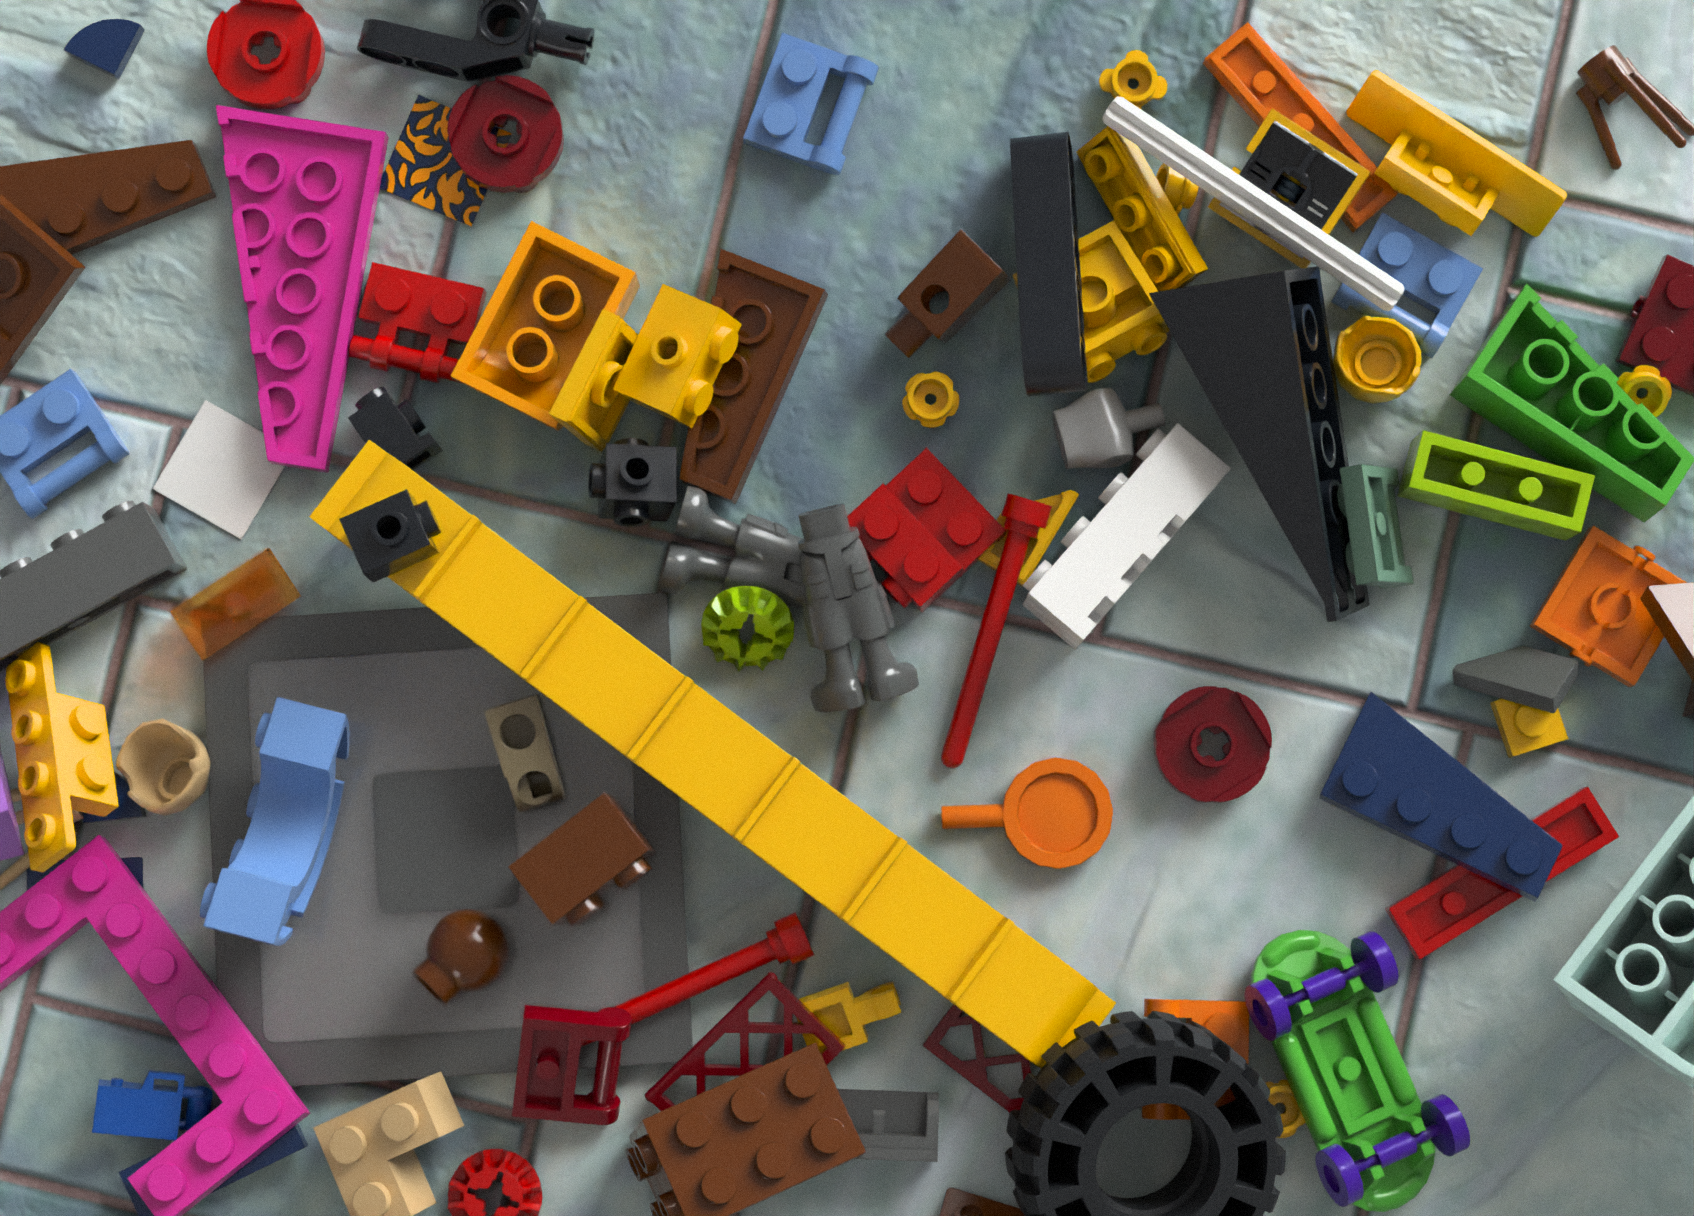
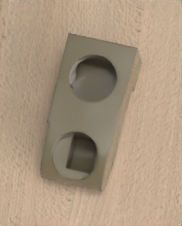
(525, 752)

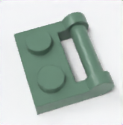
(1373, 525)

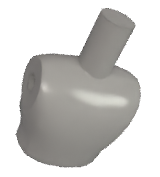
(1099, 431)

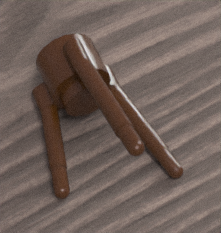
(1612, 79)

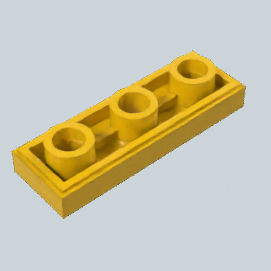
(1141, 210)

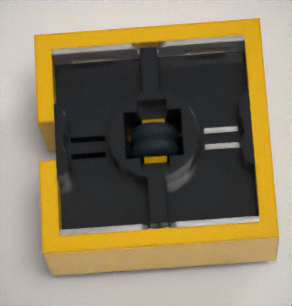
(1287, 153)

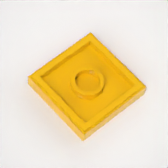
(587, 399)

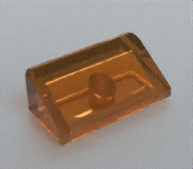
(234, 603)

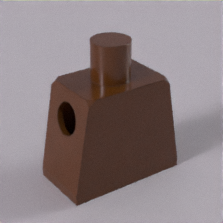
(967, 277)

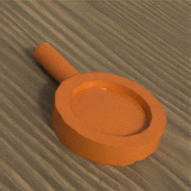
(1050, 813)

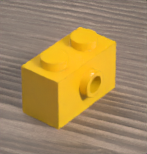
(678, 356)

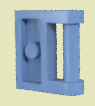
(792, 98)
(1428, 273)
(44, 427)

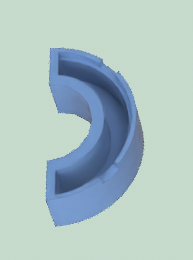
(290, 825)

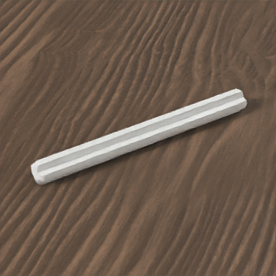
(1253, 203)

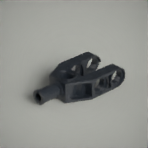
(485, 53)

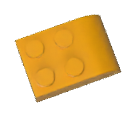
(541, 321)

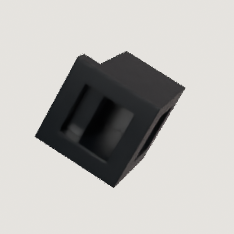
(393, 428)

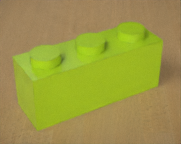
(1496, 485)

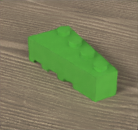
(1570, 409)

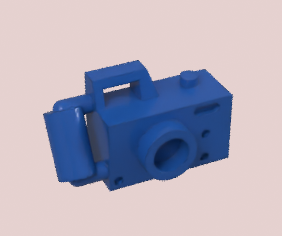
(149, 1108)

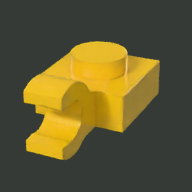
(847, 1014)

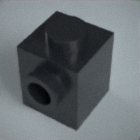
(391, 534)

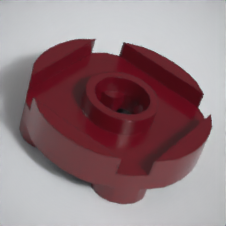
(494, 104)
(1245, 752)

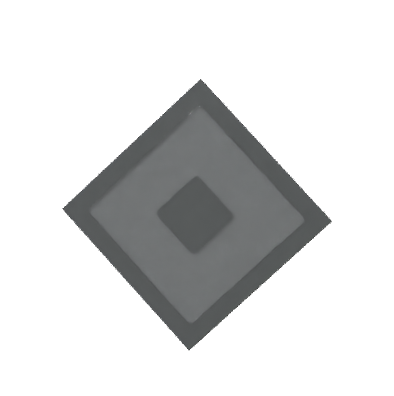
(428, 835)

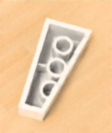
(1125, 535)

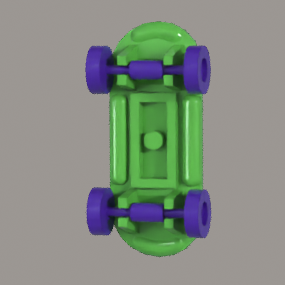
(1346, 1068)

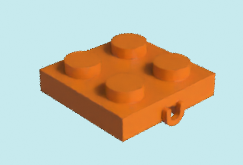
(1599, 608)

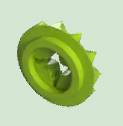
(727, 613)

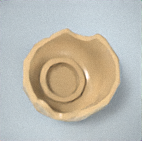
(164, 766)

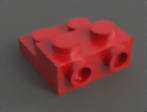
(923, 531)

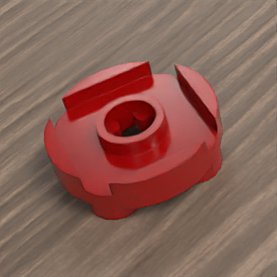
(286, 77)

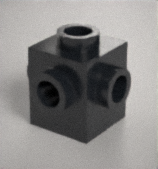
(634, 482)

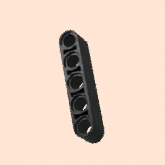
(1048, 264)

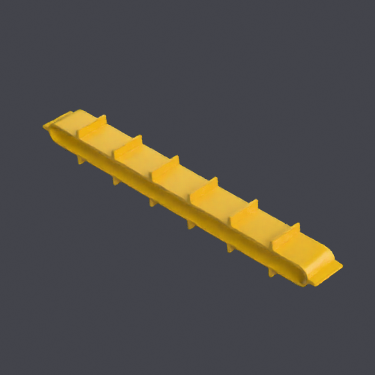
(728, 770)

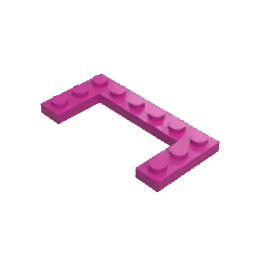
(255, 1096)

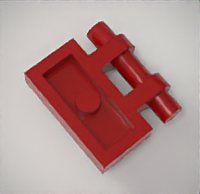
(421, 306)

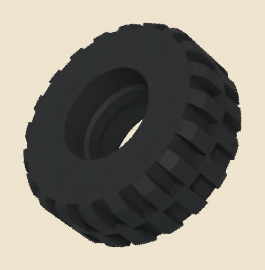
(1131, 1066)

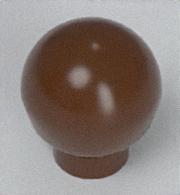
(463, 955)

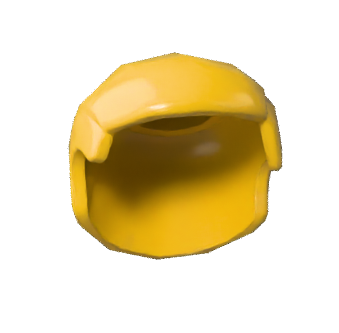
(1376, 359)

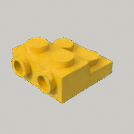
(1115, 302)

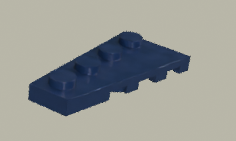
(1426, 796)

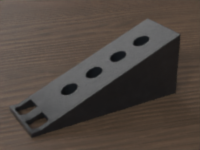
(1272, 381)

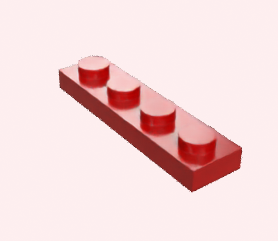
(1464, 899)

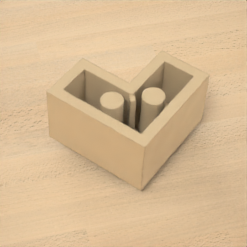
(375, 1146)

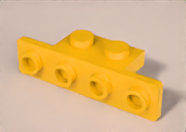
(1449, 164)
(59, 757)

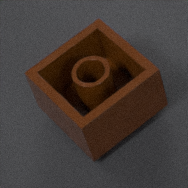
(584, 861)

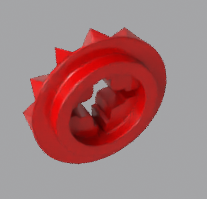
(481, 1170)

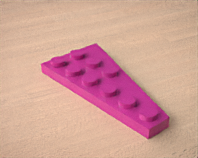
(302, 244)

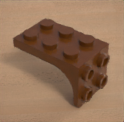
(32, 282)
(745, 1139)

